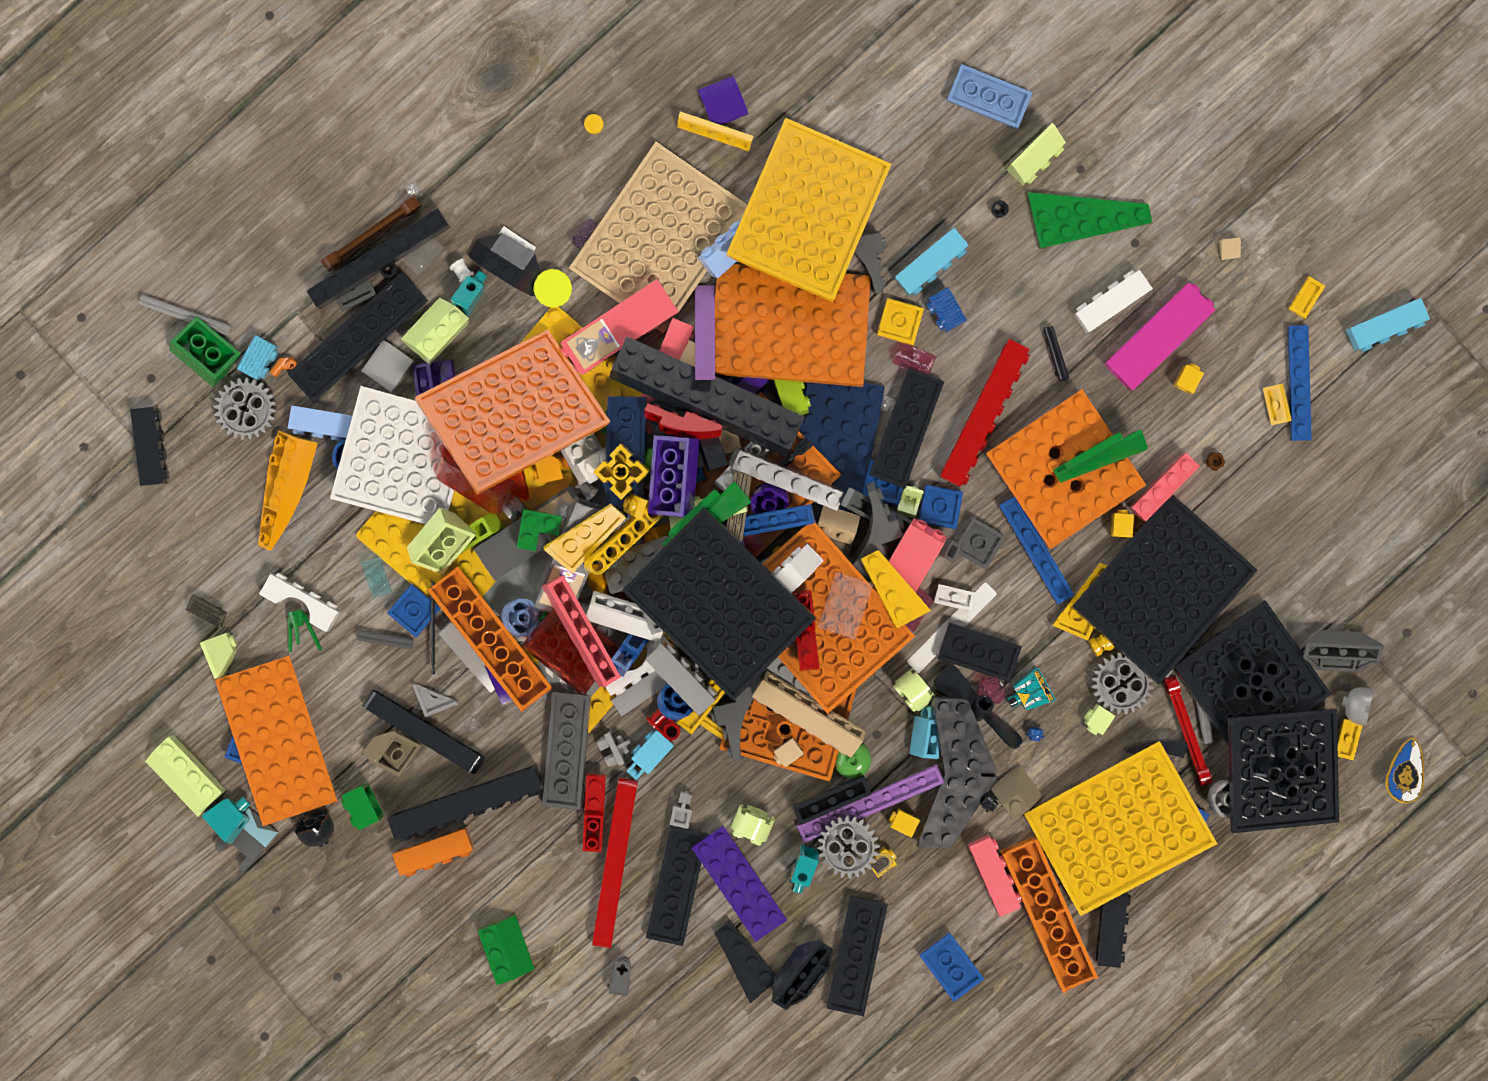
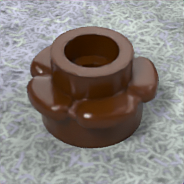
(1220, 461)

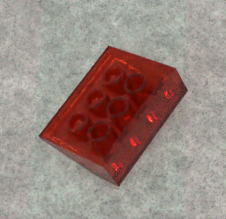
(557, 652)

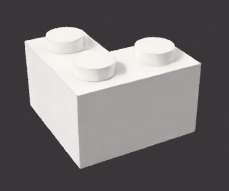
(798, 568)

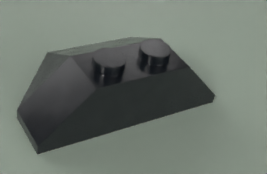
(507, 261)
(801, 973)

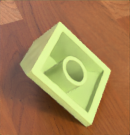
(220, 653)

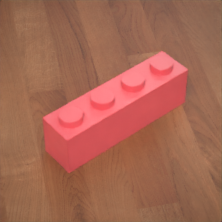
(1164, 487)
(994, 876)

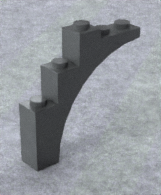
(866, 252)
(862, 506)
(882, 529)
(732, 717)

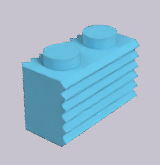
(257, 358)

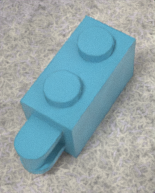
(925, 735)
(649, 753)

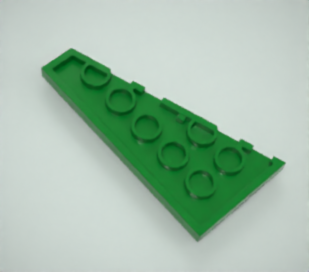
(1071, 218)

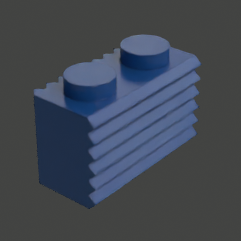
(946, 310)

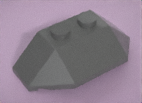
(1342, 651)

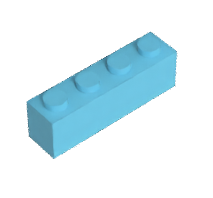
(931, 261)
(1387, 324)

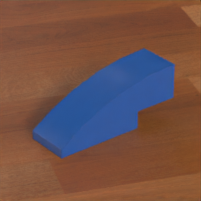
(628, 653)

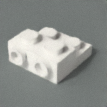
(585, 458)

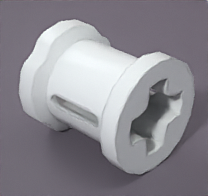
(461, 270)
(587, 490)

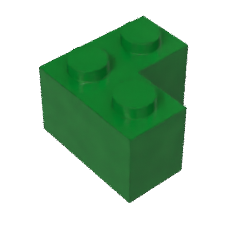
(536, 522)

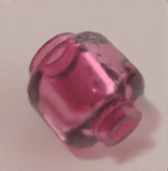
(992, 688)

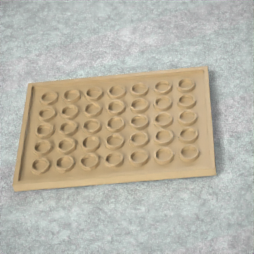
(658, 231)

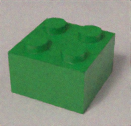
(362, 806)

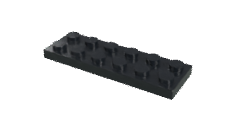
(906, 428)
(675, 887)
(857, 955)

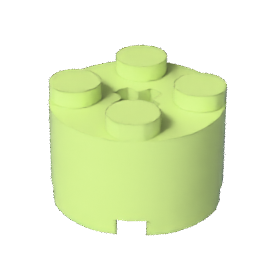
(914, 689)
(752, 824)

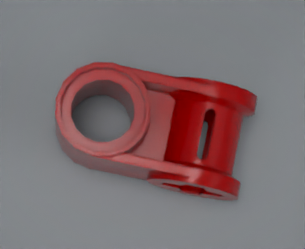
(662, 724)

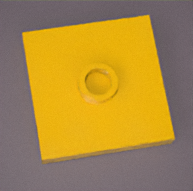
(900, 321)

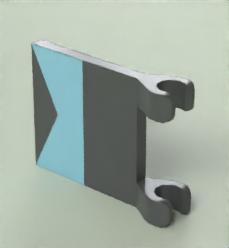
(251, 839)

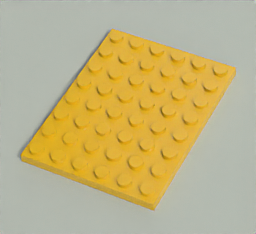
(808, 210)
(1120, 828)

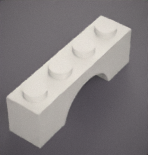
(321, 613)
(634, 676)

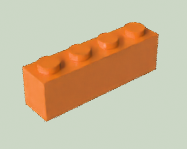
(433, 851)

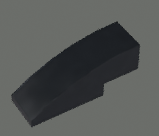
(713, 453)
(1172, 747)

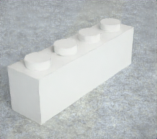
(1113, 301)
(619, 616)

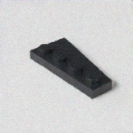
(746, 962)

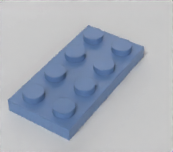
(989, 96)

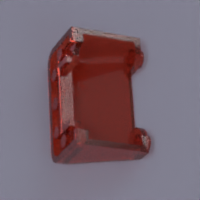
(492, 500)

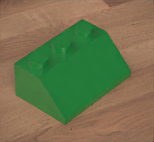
(204, 351)
(506, 949)

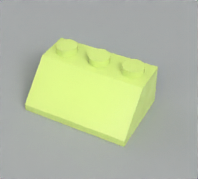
(1037, 155)
(435, 330)
(440, 541)

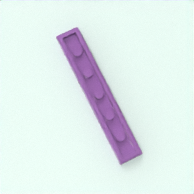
(704, 332)

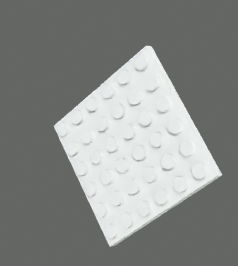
(391, 459)

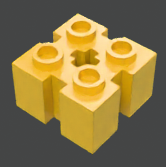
(609, 471)

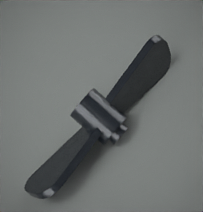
(953, 684)

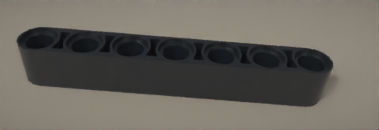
(423, 731)

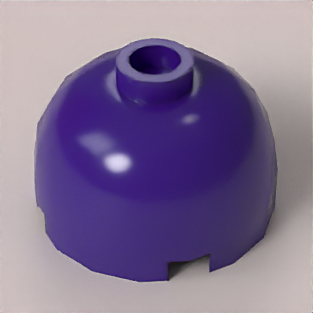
(768, 498)

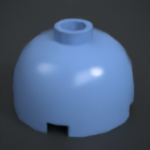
(519, 617)

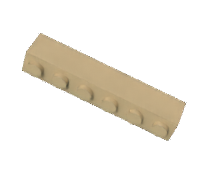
(808, 714)

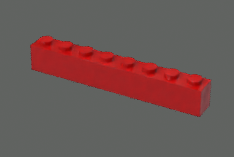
(984, 413)

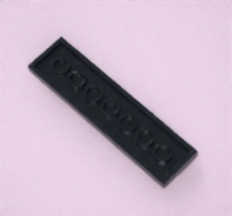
(358, 337)

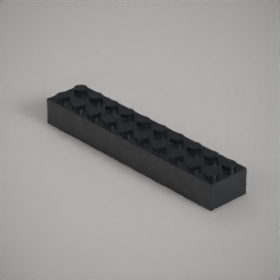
(716, 399)

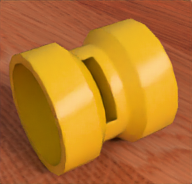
(1099, 645)

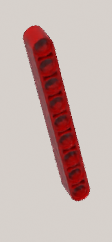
(614, 862)

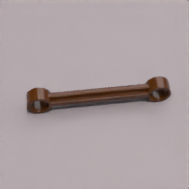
(406, 209)

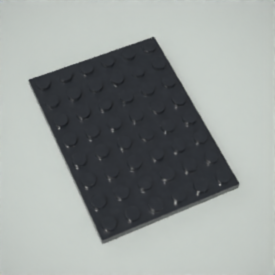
(1164, 589)
(719, 603)

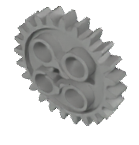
(262, 414)
(1132, 697)
(860, 834)

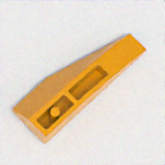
(285, 483)

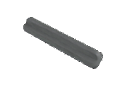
(384, 639)

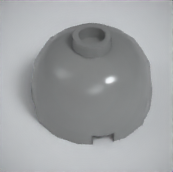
(1358, 705)
(1219, 798)

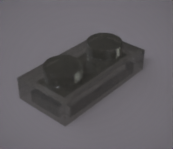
(206, 611)

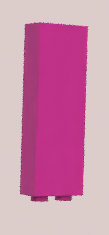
(1160, 336)

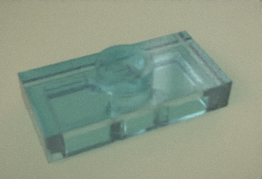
(376, 577)

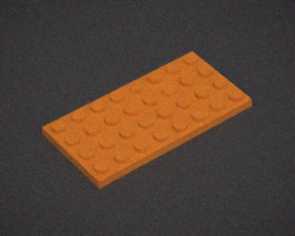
(276, 740)

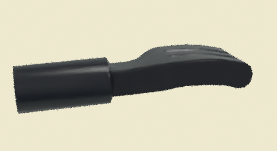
(801, 448)

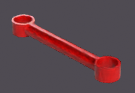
(1174, 691)

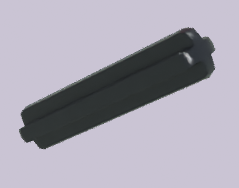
(1056, 353)

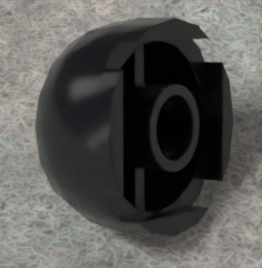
(315, 830)

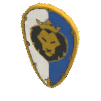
(1406, 773)

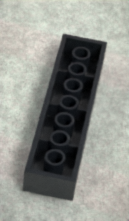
(468, 801)

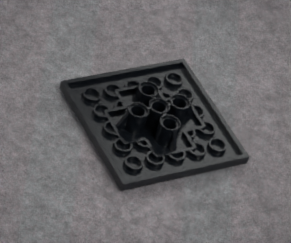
(1260, 639)
(1261, 745)

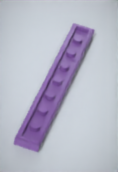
(876, 801)

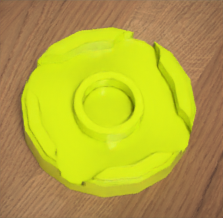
(552, 288)

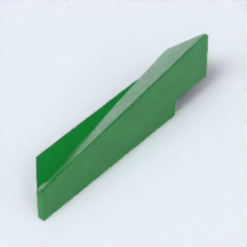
(1102, 454)
(721, 506)

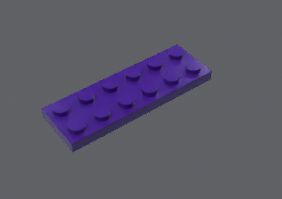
(739, 883)

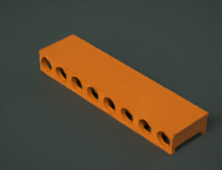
(489, 639)
(1049, 914)

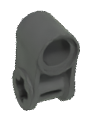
(620, 979)

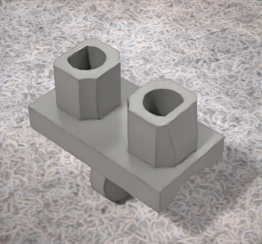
(609, 741)

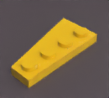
(582, 540)
(895, 593)
(1072, 621)

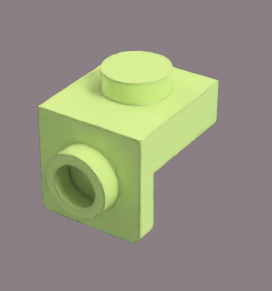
(909, 501)

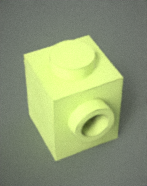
(1098, 720)

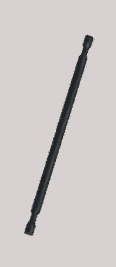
(432, 632)

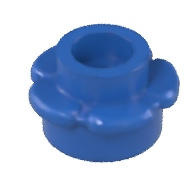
(1035, 734)

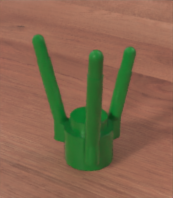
(295, 620)

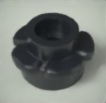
(990, 804)

